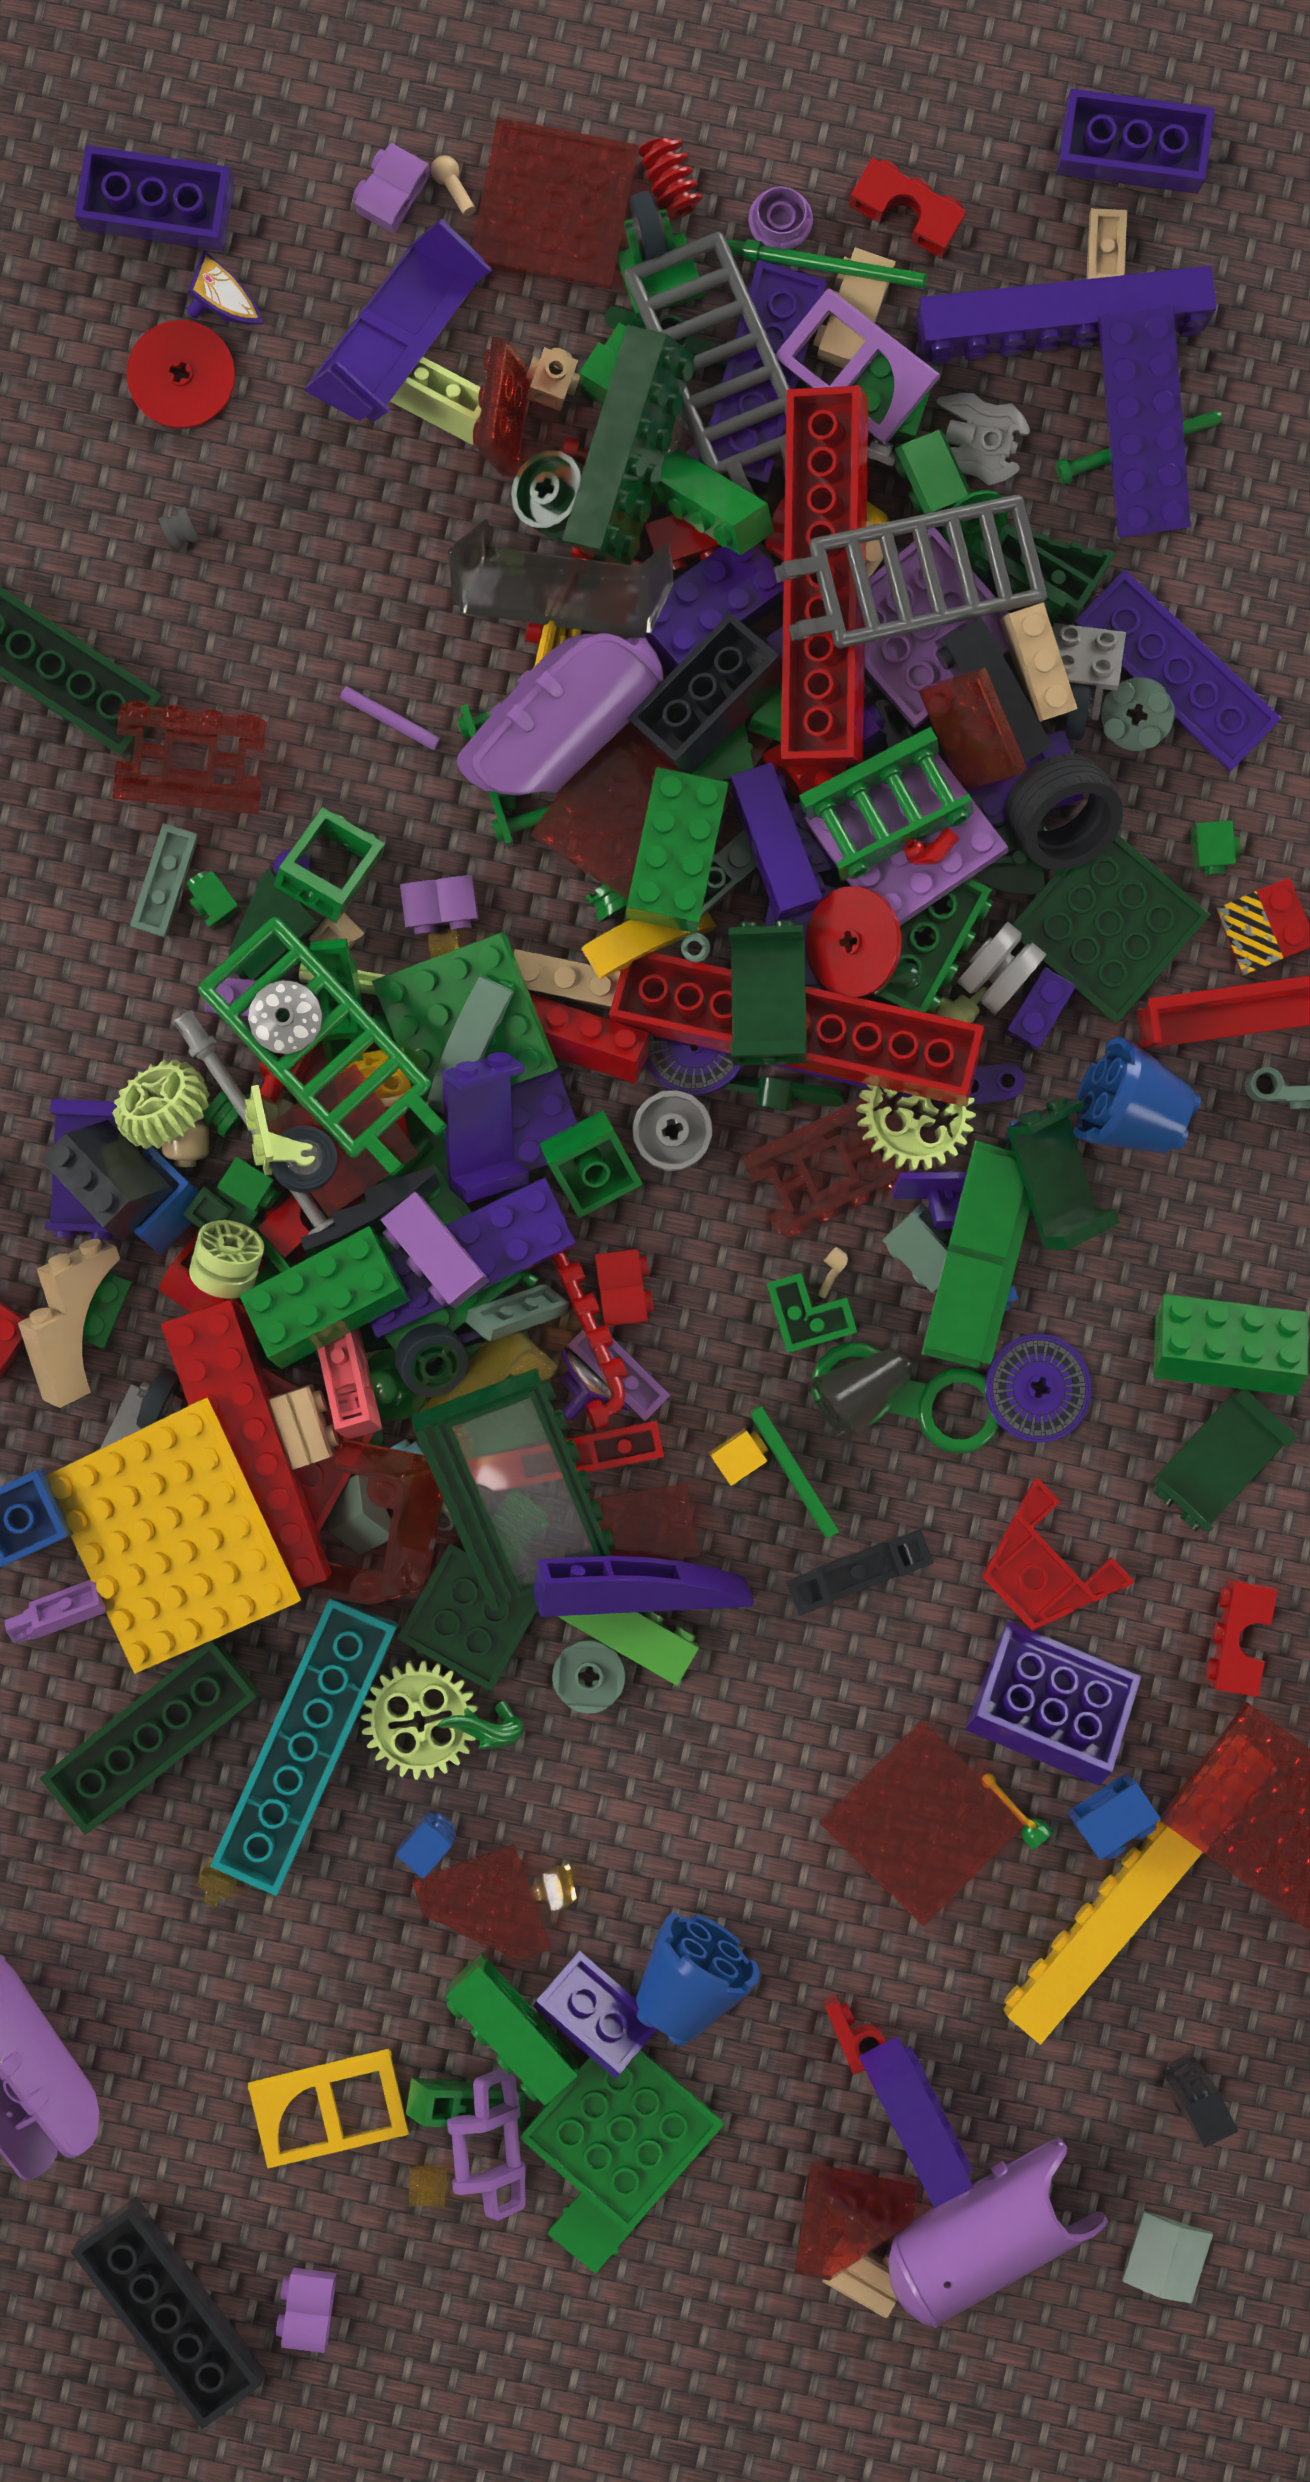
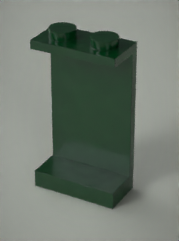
(768, 994)
(1057, 1177)
(1221, 1459)

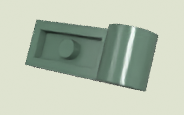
(1295, 1095)

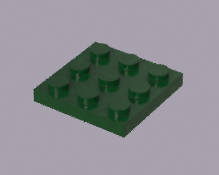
(457, 1625)

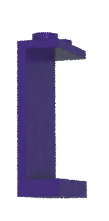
(481, 1127)
(66, 1211)

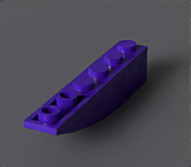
(633, 1585)

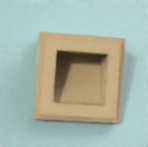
(342, 929)

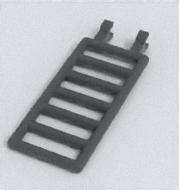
(757, 338)
(918, 526)

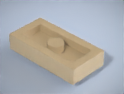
(1106, 243)

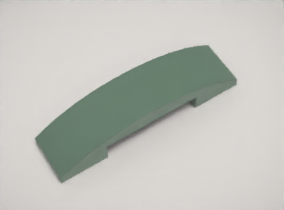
(471, 1032)

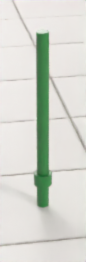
(754, 250)

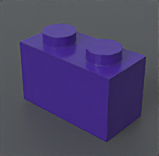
(1039, 1009)

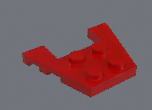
(1033, 1575)

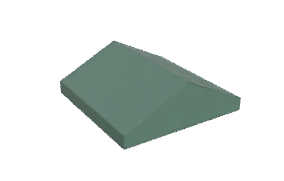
(357, 1519)
(1166, 2257)

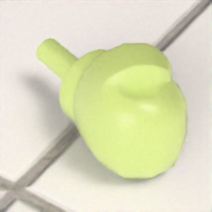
(961, 1008)

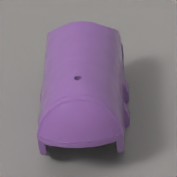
(561, 714)
(42, 2088)
(984, 2238)

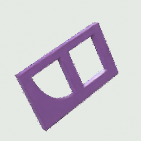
(911, 374)

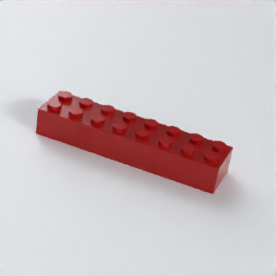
(220, 1363)

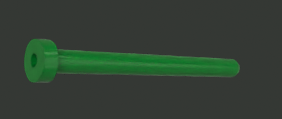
(1066, 470)

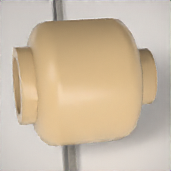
(190, 1147)

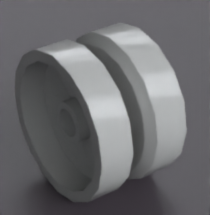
(1000, 967)
(672, 1109)

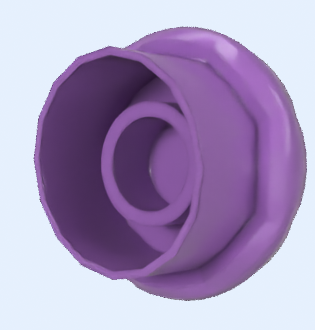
(780, 218)

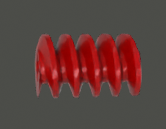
(669, 176)

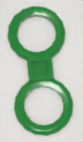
(916, 1398)

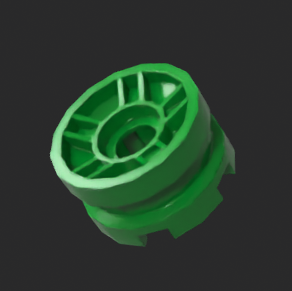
(606, 903)
(223, 1114)

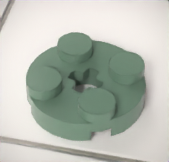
(1155, 702)
(575, 1660)

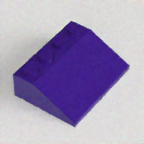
(1054, 1704)

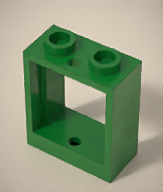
(312, 889)

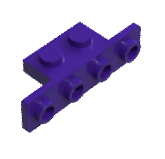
(940, 1189)

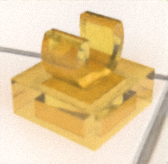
(216, 1884)
(556, 1888)
(427, 2186)

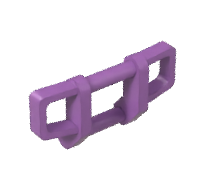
(483, 2121)

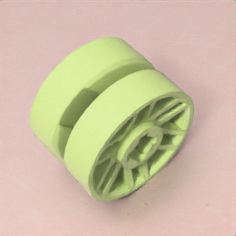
(226, 1259)

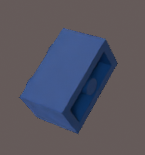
(427, 1843)

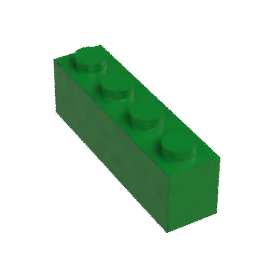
(712, 503)

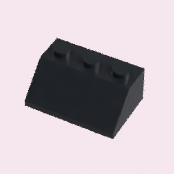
(107, 1176)

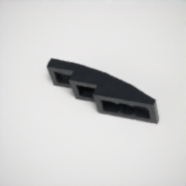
(380, 1201)

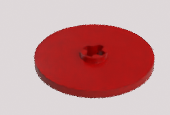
(169, 349)
(860, 967)

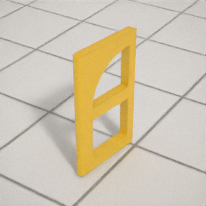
(273, 2094)

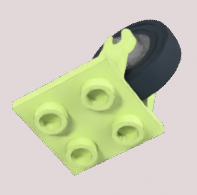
(299, 1157)

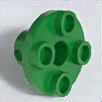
(392, 1395)

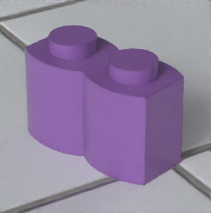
(391, 187)
(439, 904)
(307, 2310)

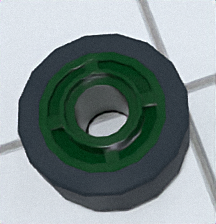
(420, 1346)

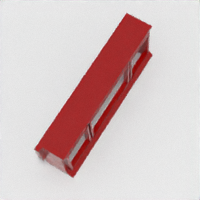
(1225, 1012)

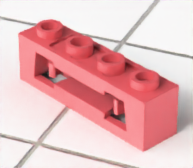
(349, 1386)

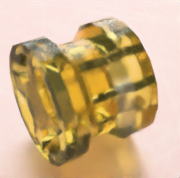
(443, 943)

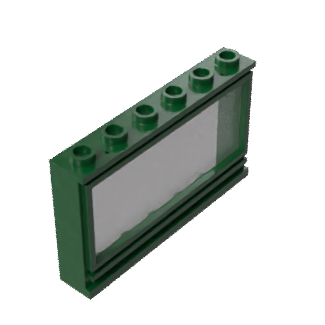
(511, 1483)

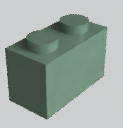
(920, 1246)

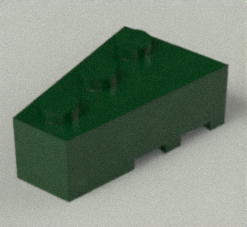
(1062, 564)

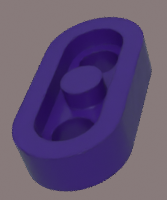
(989, 1083)

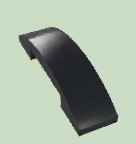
(859, 1571)

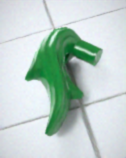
(489, 1734)

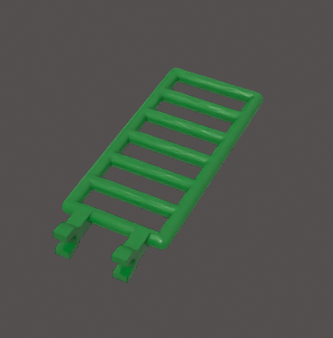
(346, 1007)

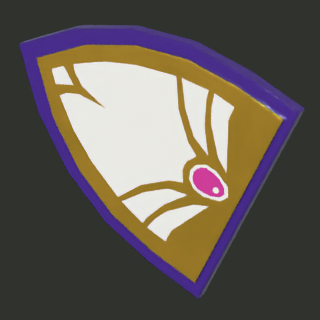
(221, 292)
(583, 1384)

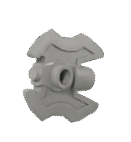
(984, 437)

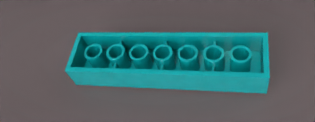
(304, 1745)

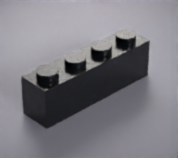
(973, 648)
(1199, 2101)

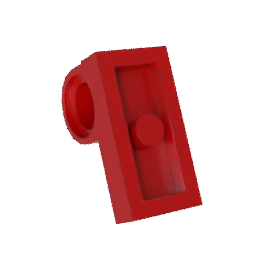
(841, 2019)

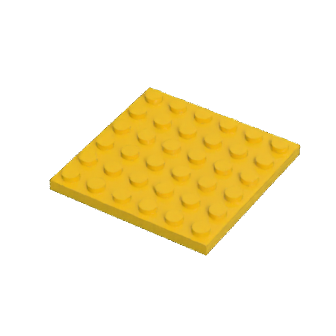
(172, 1537)

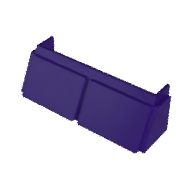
(398, 324)

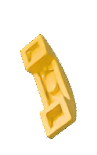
(633, 940)

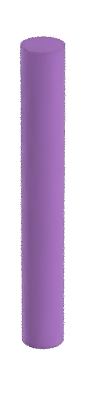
(390, 718)

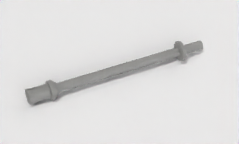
(204, 1048)

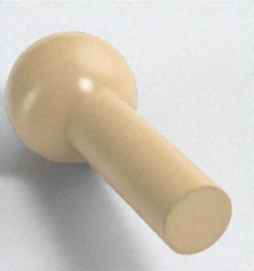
(446, 172)

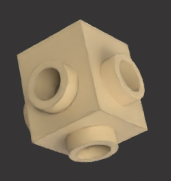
(552, 377)

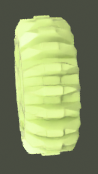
(161, 1104)

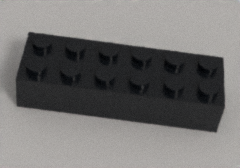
(169, 2312)

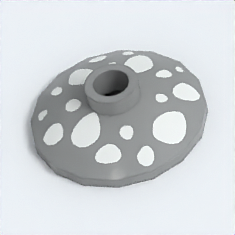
(301, 1026)

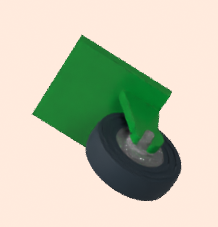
(655, 238)

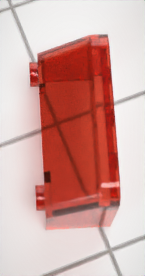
(407, 1486)

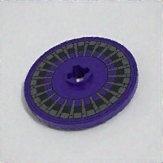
(689, 1071)
(1013, 1399)

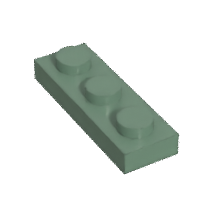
(164, 880)
(517, 1312)

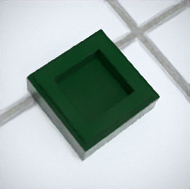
(208, 1207)

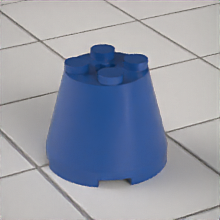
(1134, 1101)
(692, 1977)

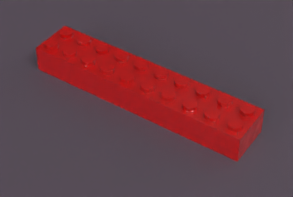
(823, 498)
(844, 1033)

